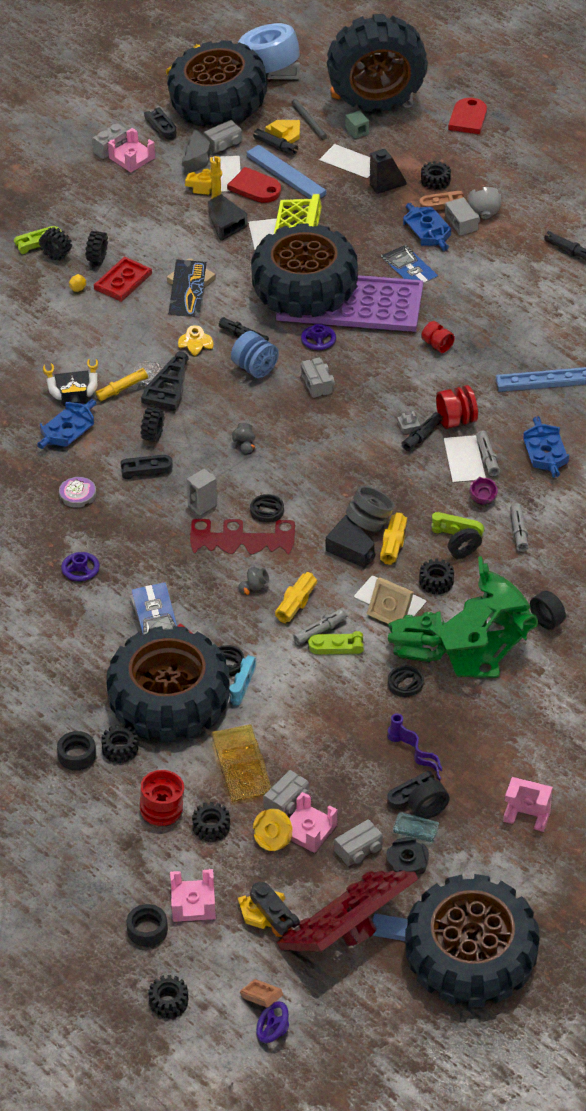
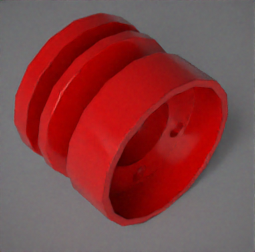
(457, 406)
(161, 797)

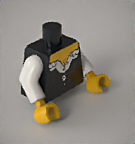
(72, 386)

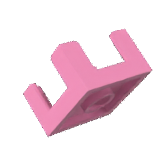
(132, 153)
(529, 799)
(311, 825)
(192, 898)

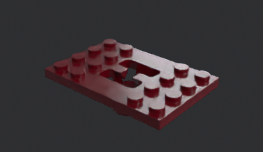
(336, 922)

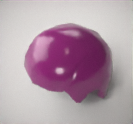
(483, 490)

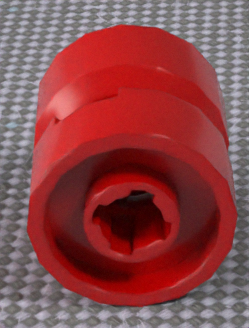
(438, 336)

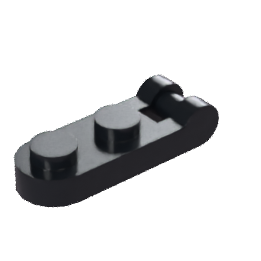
(161, 122)
(145, 465)
(398, 796)
(273, 908)

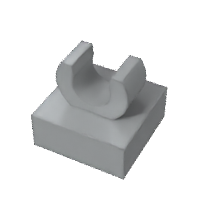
(408, 422)

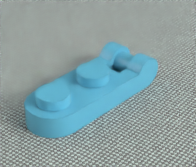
(242, 680)

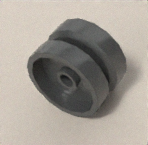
(370, 508)

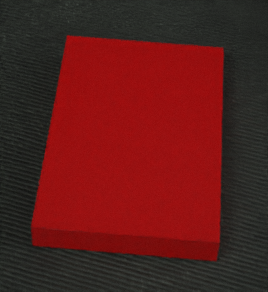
(122, 279)

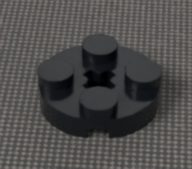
(403, 846)

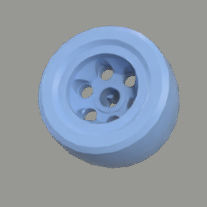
(274, 44)

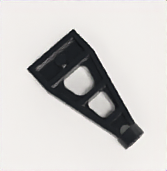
(166, 398)

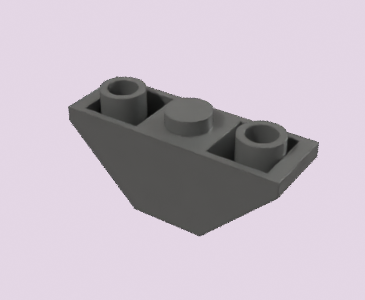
(197, 153)

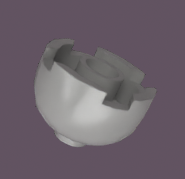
(485, 202)

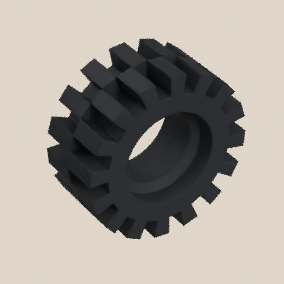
(435, 175)
(50, 239)
(96, 246)
(152, 424)
(436, 568)
(119, 752)
(211, 812)
(168, 1006)

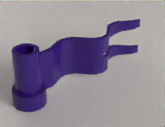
(398, 732)

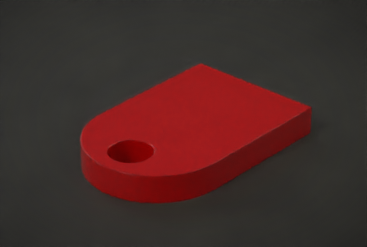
(467, 117)
(255, 186)

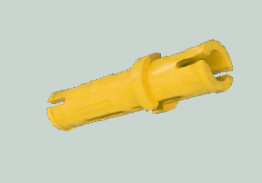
(215, 174)
(126, 382)

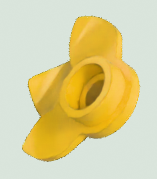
(195, 342)

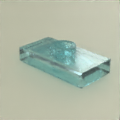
(416, 827)

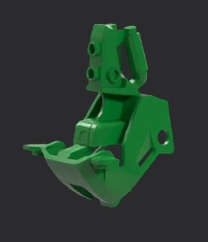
(466, 634)

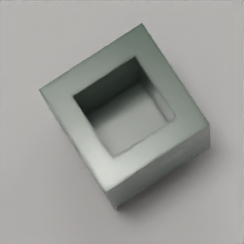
(357, 124)

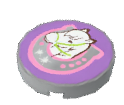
(77, 491)

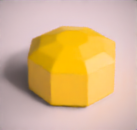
(77, 283)

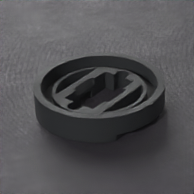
(264, 501)
(463, 536)
(234, 654)
(404, 672)

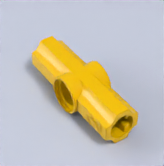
(393, 538)
(296, 597)

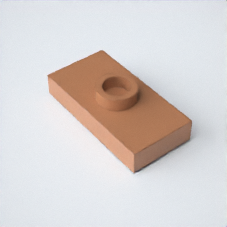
(261, 993)

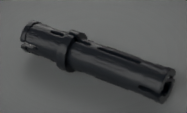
(280, 144)
(573, 248)
(236, 328)
(417, 435)

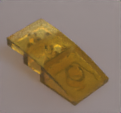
(241, 762)

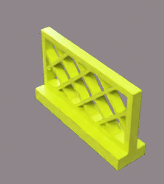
(312, 212)

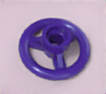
(318, 333)
(79, 564)
(275, 1026)

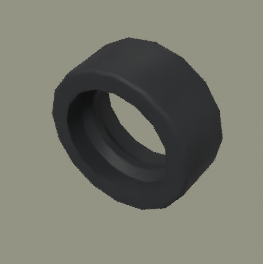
(548, 609)
(76, 762)
(424, 792)
(147, 938)

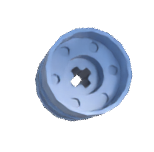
(254, 354)

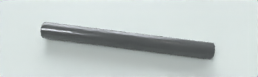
(309, 119)

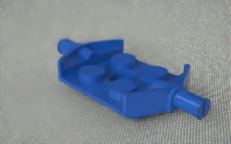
(433, 231)
(75, 416)
(547, 438)

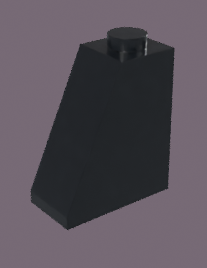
(384, 172)
(226, 217)
(350, 543)

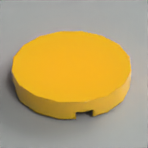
(272, 829)

